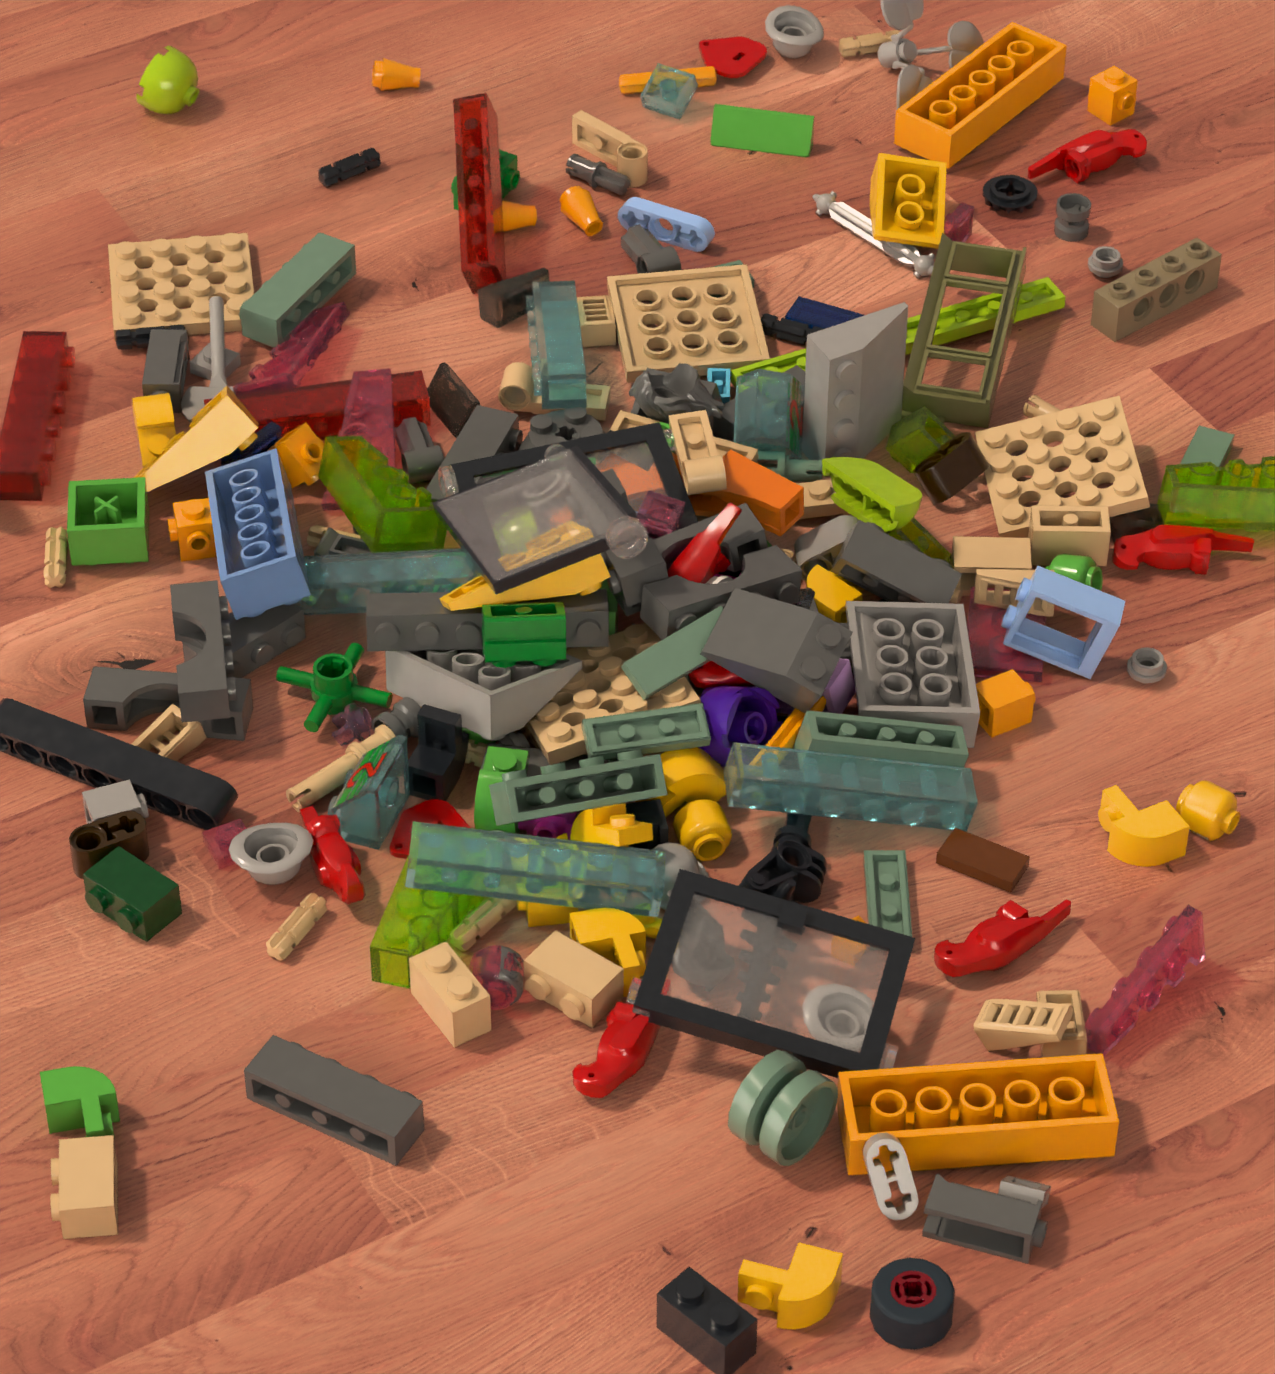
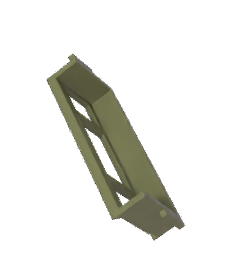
(957, 404)

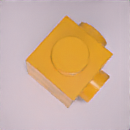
(1112, 95)
(300, 455)
(192, 522)

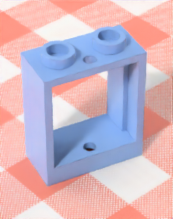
(1051, 644)

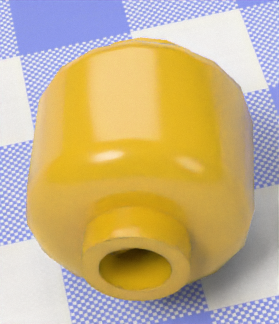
(1208, 809)
(703, 829)

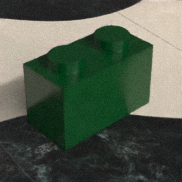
(132, 894)

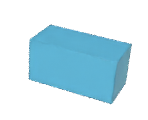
(721, 377)

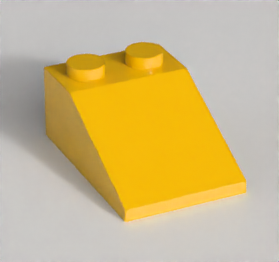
(908, 200)

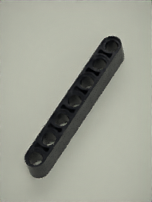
(104, 760)

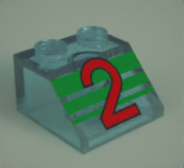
(769, 412)
(373, 794)

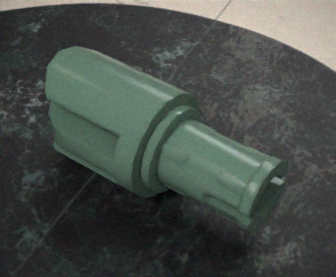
(792, 468)

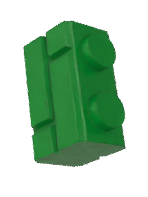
(524, 633)

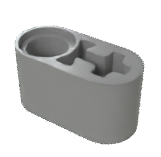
(822, 544)

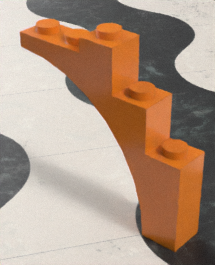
(771, 497)

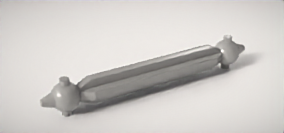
(862, 227)

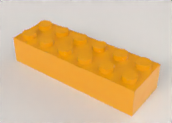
(980, 94)
(980, 1112)

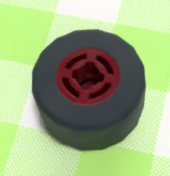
(912, 1303)

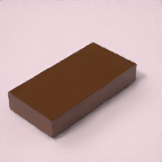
(982, 859)

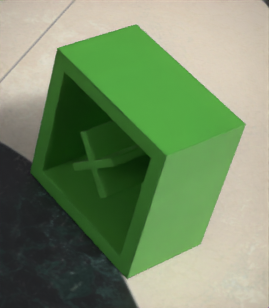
(108, 521)

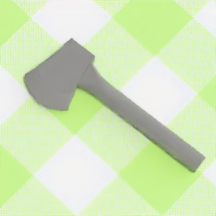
(194, 396)

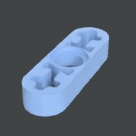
(688, 229)

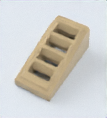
(596, 321)
(1002, 599)
(163, 727)
(1020, 1023)
(1074, 1038)

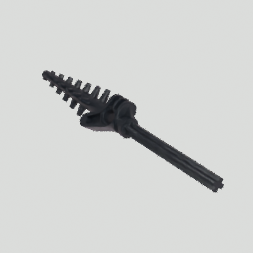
(792, 867)

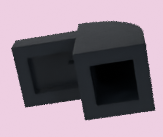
(439, 755)

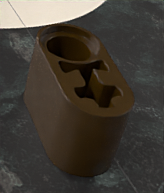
(951, 468)
(99, 838)

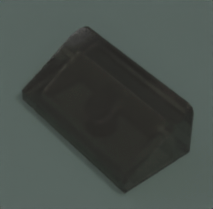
(451, 399)

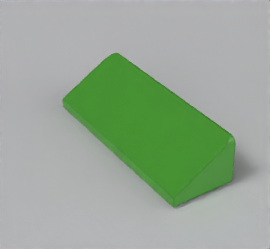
(762, 130)

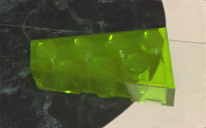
(1220, 496)
(378, 498)
(414, 924)

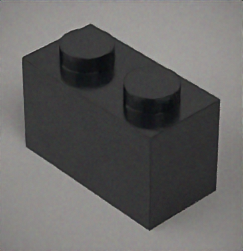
(706, 1322)

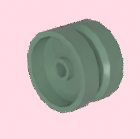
(782, 1108)

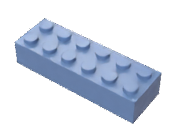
(256, 535)

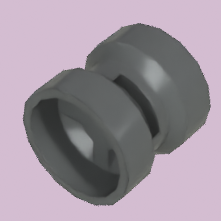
(1072, 217)
(401, 719)

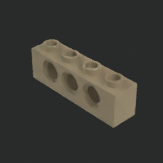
(1155, 289)

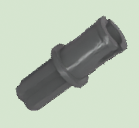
(597, 174)

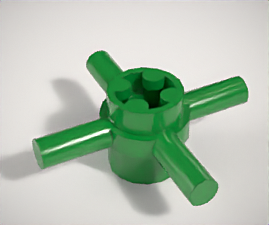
(333, 685)

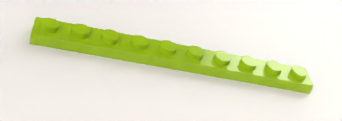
(953, 322)

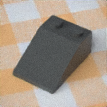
(777, 646)

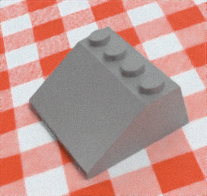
(854, 384)
(913, 663)
(487, 696)

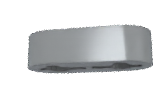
(880, 1179)

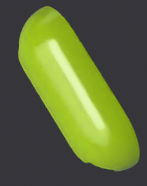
(872, 492)

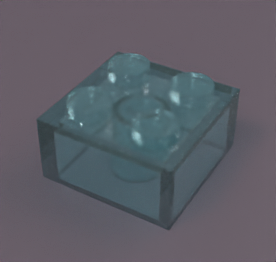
(668, 91)

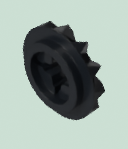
(1022, 189)

